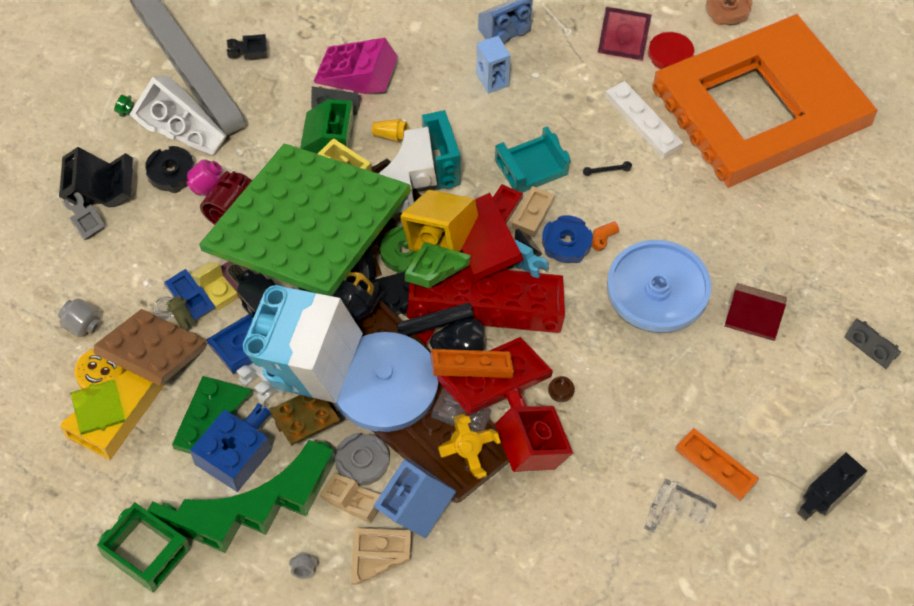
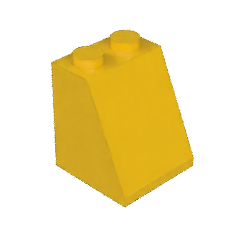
(439, 220)

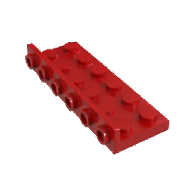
(498, 300)

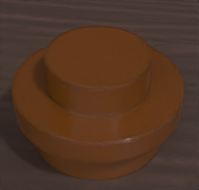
(561, 389)

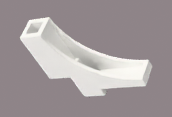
(413, 163)

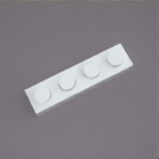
(644, 119)

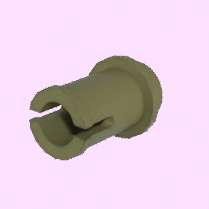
(180, 311)

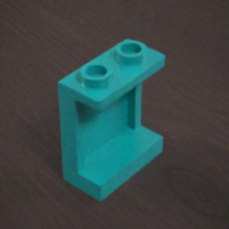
(442, 138)
(533, 161)

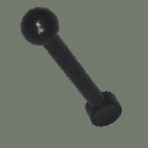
(587, 171)

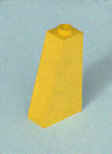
(135, 397)

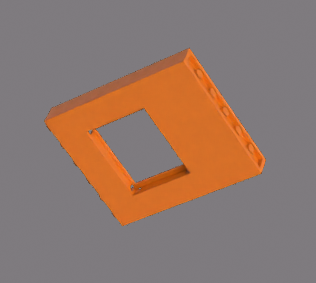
(800, 74)

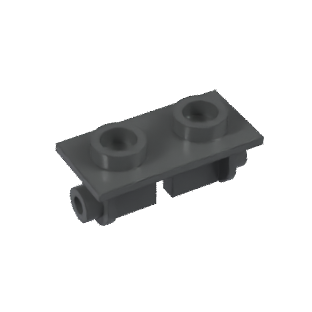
(321, 94)
(872, 343)

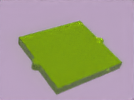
(97, 407)

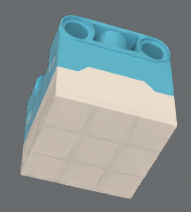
(303, 342)

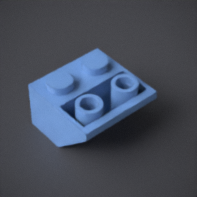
(506, 20)
(415, 498)

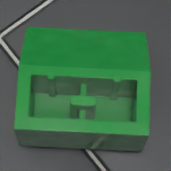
(328, 121)

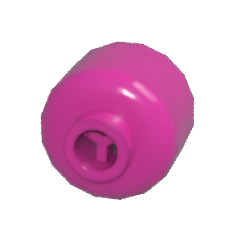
(203, 176)

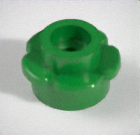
(124, 105)

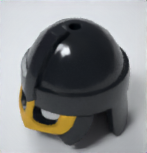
(357, 299)

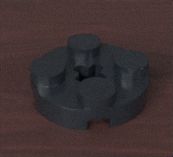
(169, 180)

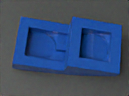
(196, 298)

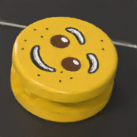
(95, 369)

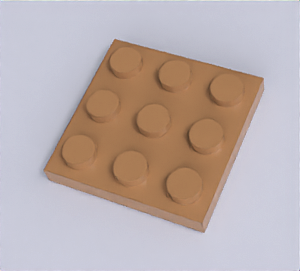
(150, 347)

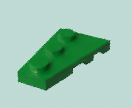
(206, 405)

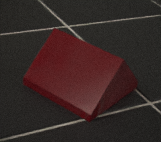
(756, 312)

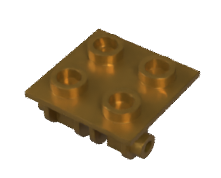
(303, 417)

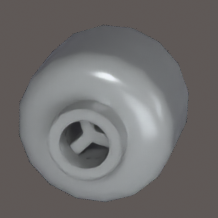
(78, 317)

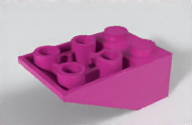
(358, 66)

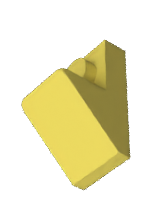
(215, 285)

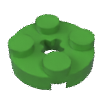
(391, 252)

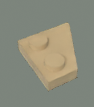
(378, 552)

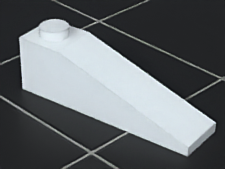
(174, 113)

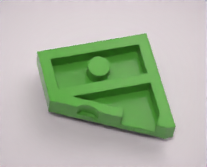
(435, 264)

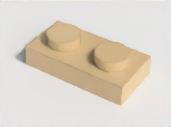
(533, 211)

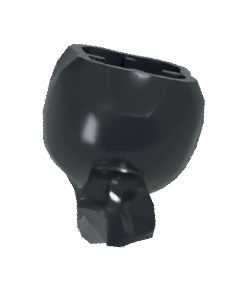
(460, 335)

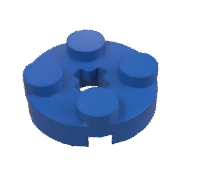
(567, 251)

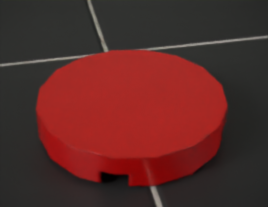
(669, 49)

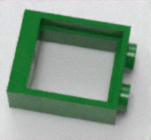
(162, 564)

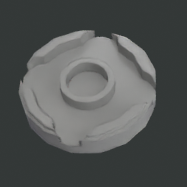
(362, 458)

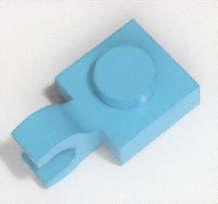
(530, 261)

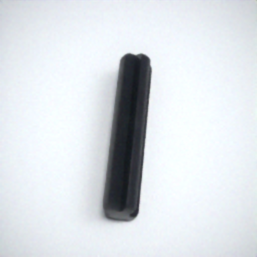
(435, 319)

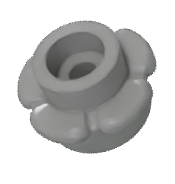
(303, 565)

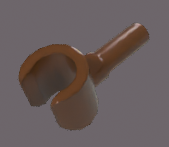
(375, 251)

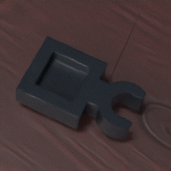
(251, 47)

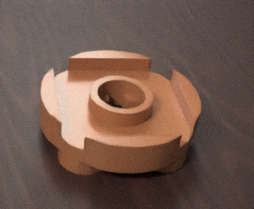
(727, 14)

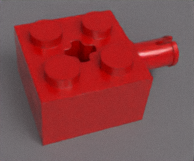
(532, 435)

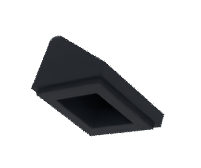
(527, 240)

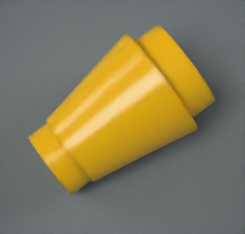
(390, 129)

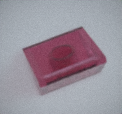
(624, 33)

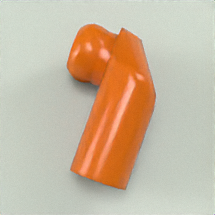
(601, 235)

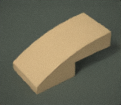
(349, 497)

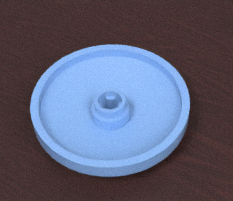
(658, 286)
(388, 383)

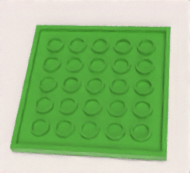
(306, 219)

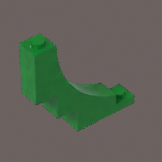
(218, 520)

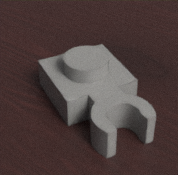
(85, 218)

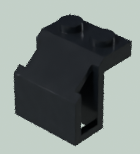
(95, 178)

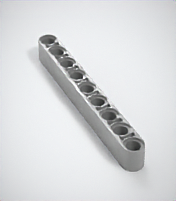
(189, 65)

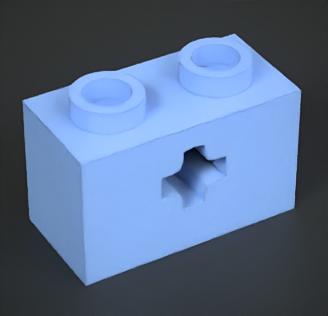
(493, 64)

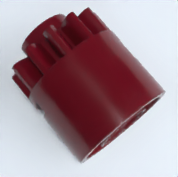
(223, 195)

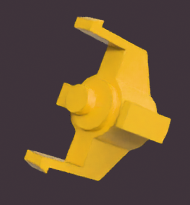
(468, 444)

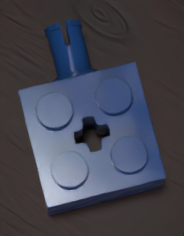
(233, 447)

